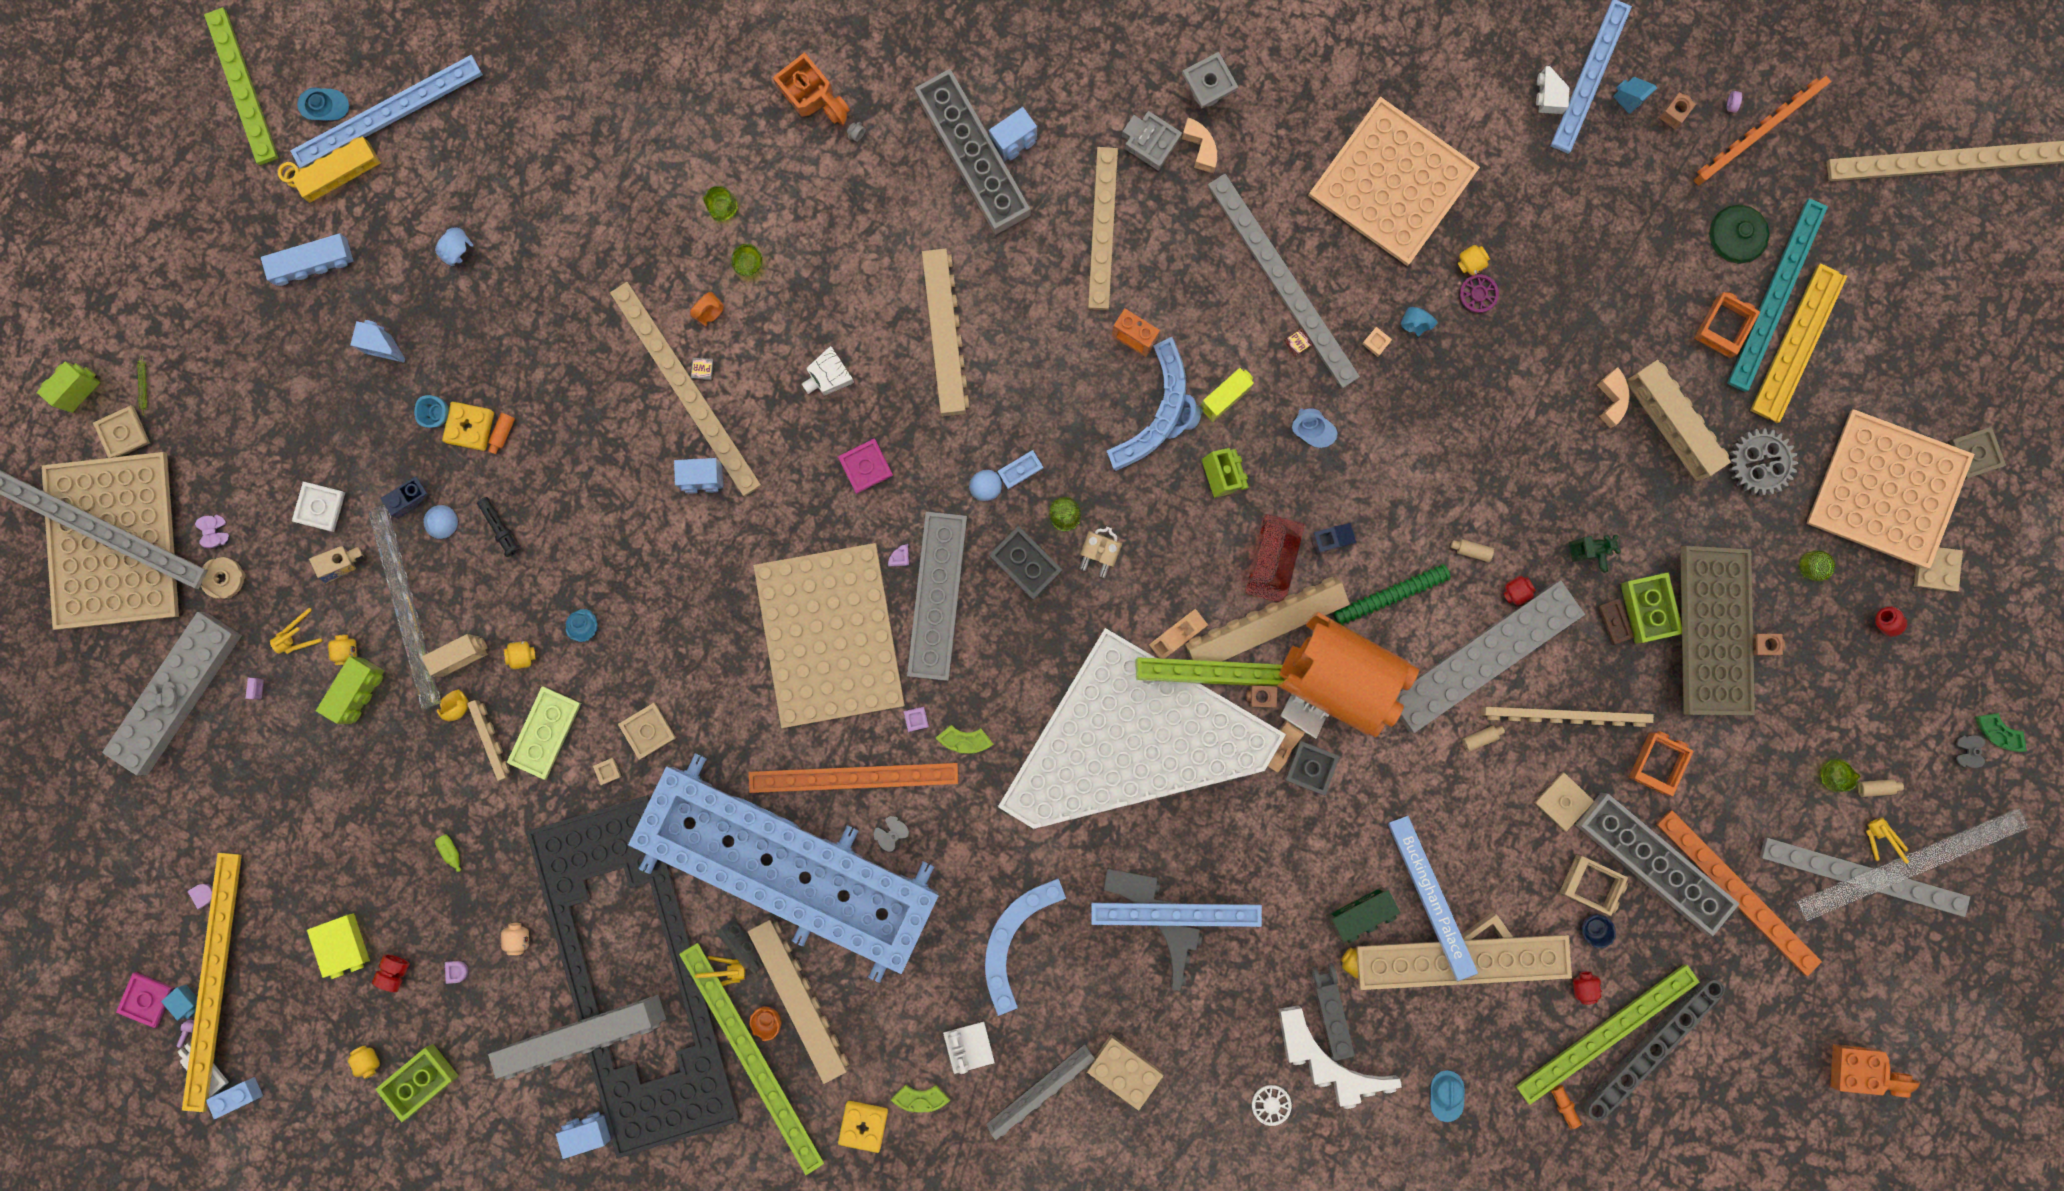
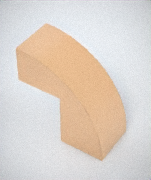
(1207, 154)
(1617, 389)
(1178, 634)
(1292, 737)

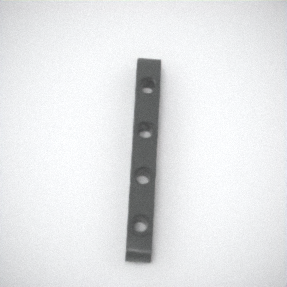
(1666, 1036)

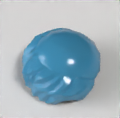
(581, 625)

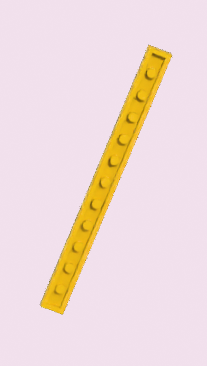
(211, 982)

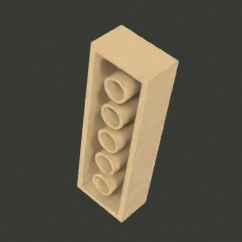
(1678, 421)

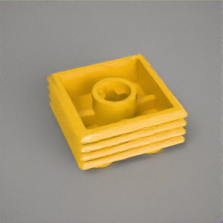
(473, 437)
(851, 1134)

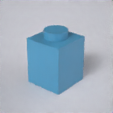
(181, 1002)

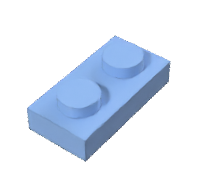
(1020, 469)

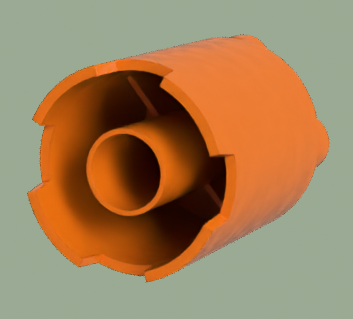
(1347, 676)

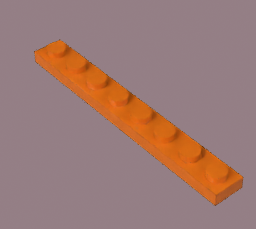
(1755, 134)

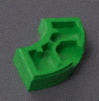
(2000, 734)

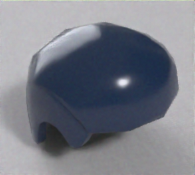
(1598, 931)

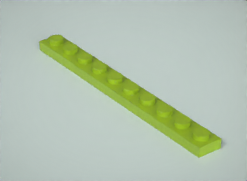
(1607, 1034)

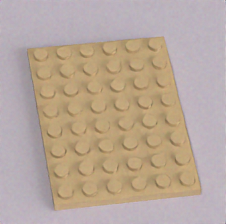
(90, 579)
(828, 635)

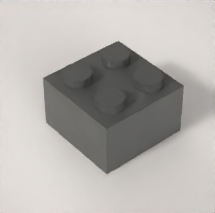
(1311, 768)

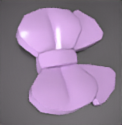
(207, 525)

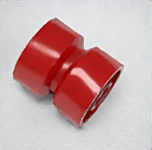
(390, 973)

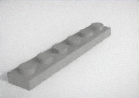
(1040, 1092)

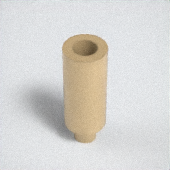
(1473, 550)
(1482, 738)
(1879, 788)

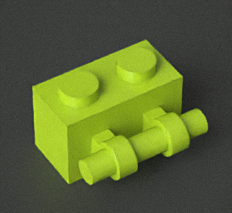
(1225, 472)

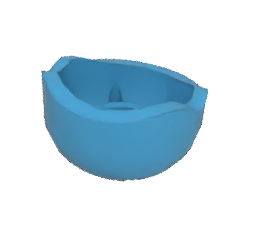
(438, 411)

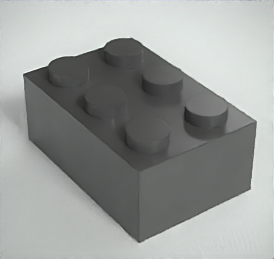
(1025, 563)

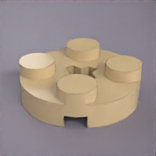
(234, 578)

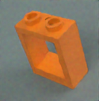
(1136, 337)
(1719, 343)
(1677, 772)

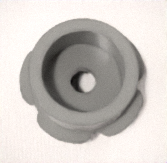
(856, 131)

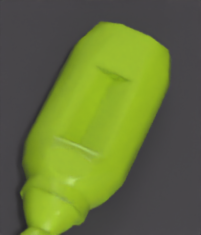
(448, 851)

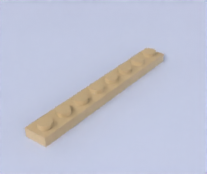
(1103, 228)
(1557, 716)

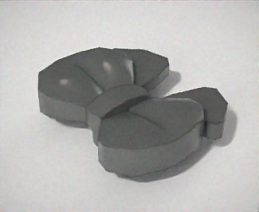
(1973, 757)

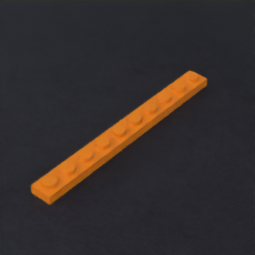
(853, 777)
(1748, 901)

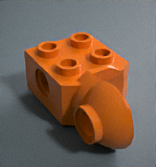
(810, 90)
(1867, 1072)

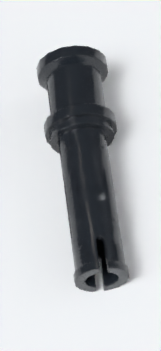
(503, 536)

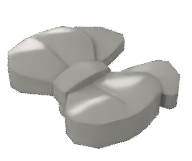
(152, 699)
(897, 830)

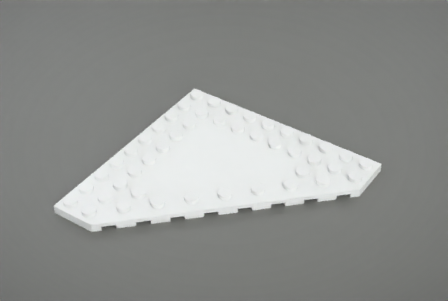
(1133, 742)

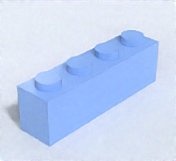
(307, 259)

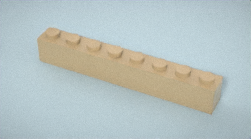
(943, 331)
(1268, 622)
(798, 1000)

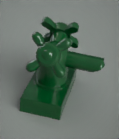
(1598, 548)

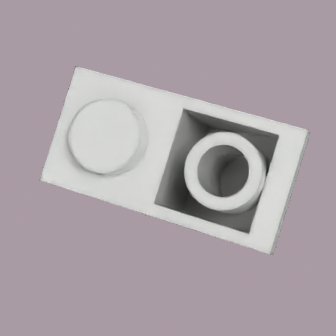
(1553, 92)

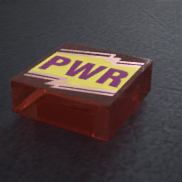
(1298, 342)

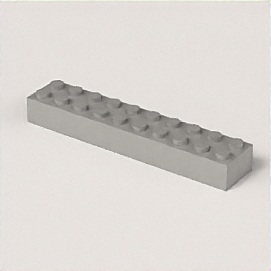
(1488, 655)

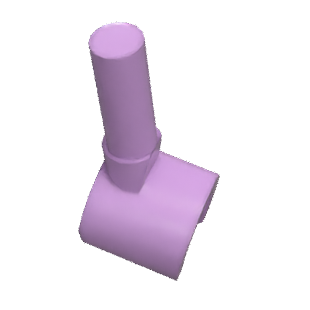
(185, 1028)

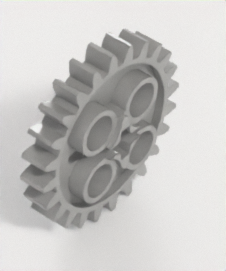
(1767, 479)

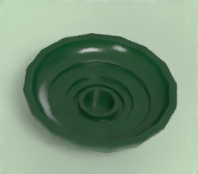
(1739, 234)

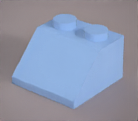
(374, 341)

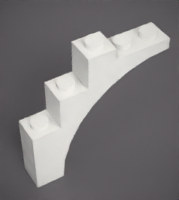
(1347, 1083)

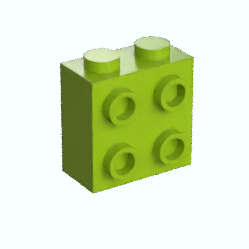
(68, 386)

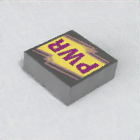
(702, 369)

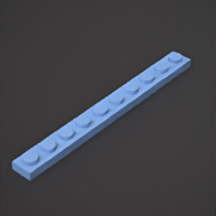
(388, 111)

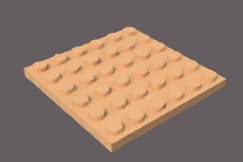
(1393, 181)
(1890, 489)

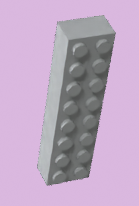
(972, 152)
(191, 669)
(1657, 864)
(577, 1038)

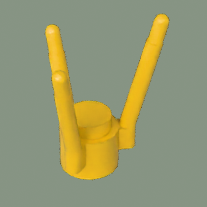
(283, 640)
(1880, 828)
(735, 971)

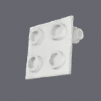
(1304, 715)
(968, 1047)

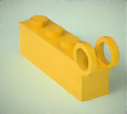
(331, 171)

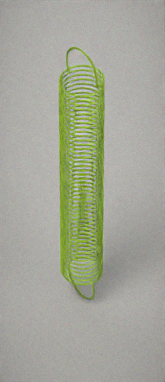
(141, 382)

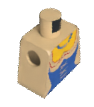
(328, 566)

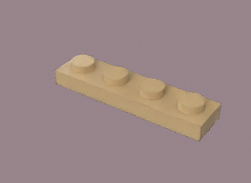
(486, 733)

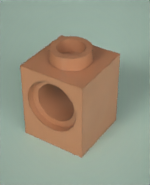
(1672, 116)
(1760, 649)
(1271, 696)

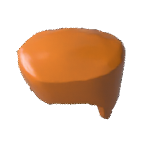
(707, 308)

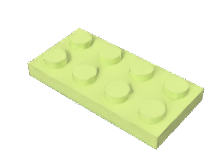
(544, 733)

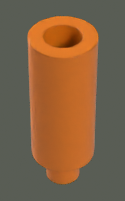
(500, 432)

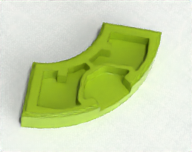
(964, 742)
(920, 1100)

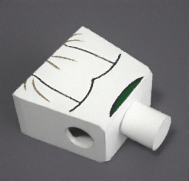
(827, 374)

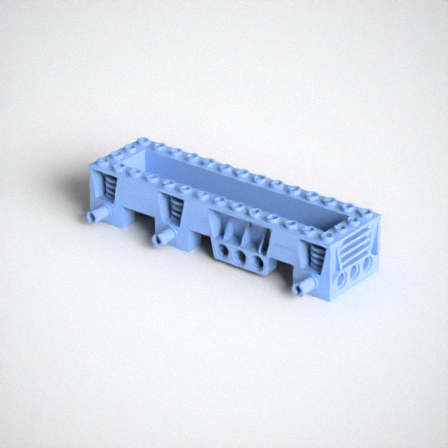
(778, 885)

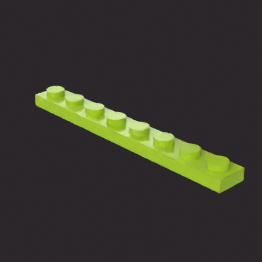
(241, 86)
(1207, 672)

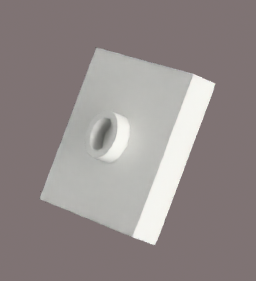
(318, 506)

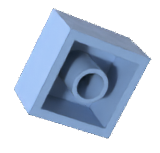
(1013, 134)
(699, 475)
(583, 1135)

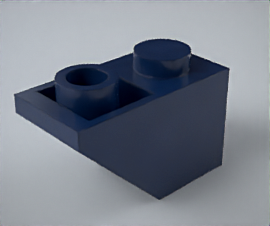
(404, 498)
(1333, 538)

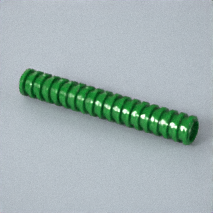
(1392, 595)

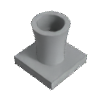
(1210, 80)

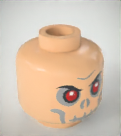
(514, 939)

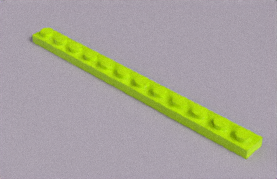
(752, 1060)

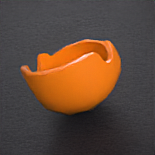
(765, 1023)

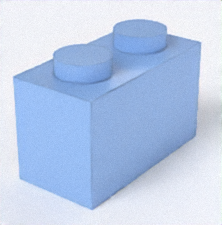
(234, 1098)

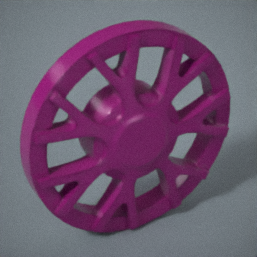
(1479, 293)

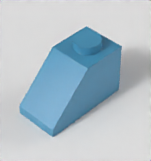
(1633, 93)

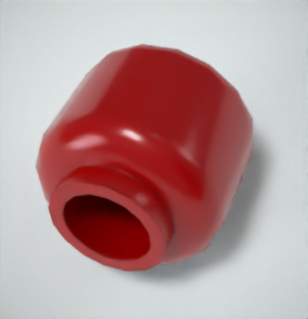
(1519, 590)
(1891, 621)
(1587, 988)

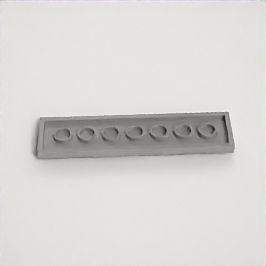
(937, 596)

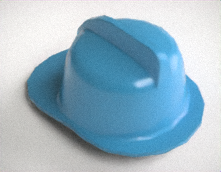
(322, 104)
(1447, 1096)

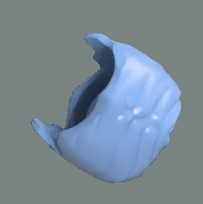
(452, 246)

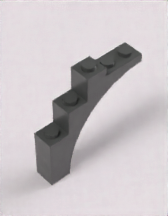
(1179, 939)

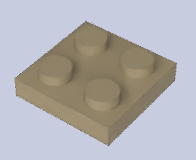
(1986, 451)

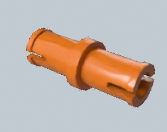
(1566, 1107)

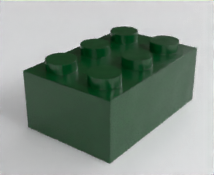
(1363, 915)

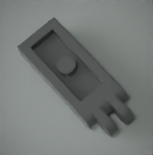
(741, 945)

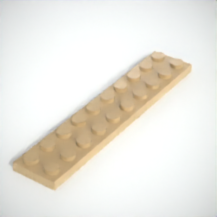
(1494, 960)

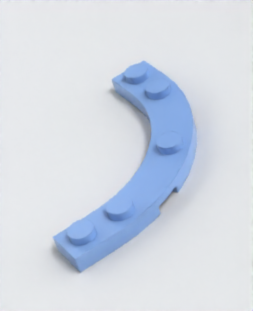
(1166, 415)
(1002, 935)

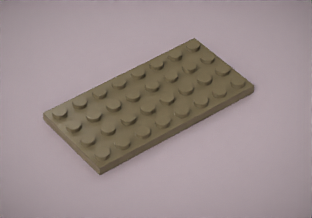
(1717, 631)

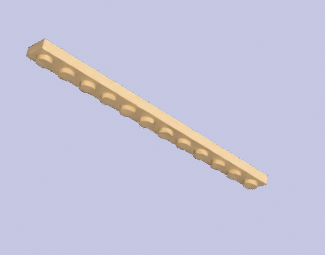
(1945, 161)
(685, 389)

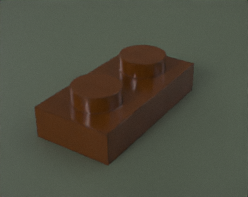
(1615, 621)

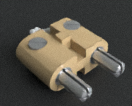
(1100, 549)

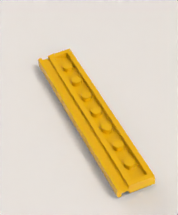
(1798, 343)

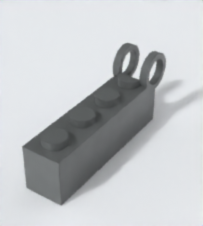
(1332, 1013)

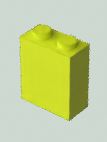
(1227, 394)
(338, 946)

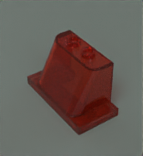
(1275, 558)

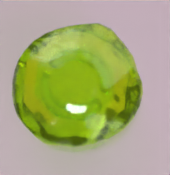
(720, 203)
(1839, 776)

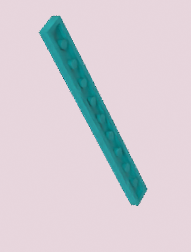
(1777, 295)

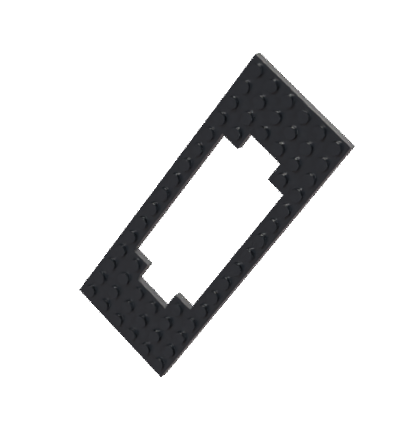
(672, 1105)

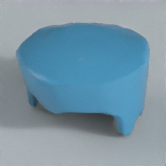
(1418, 320)

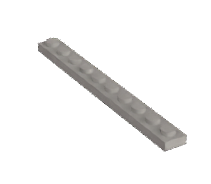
(1843, 870)

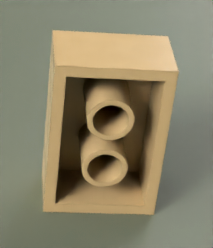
(1125, 1072)

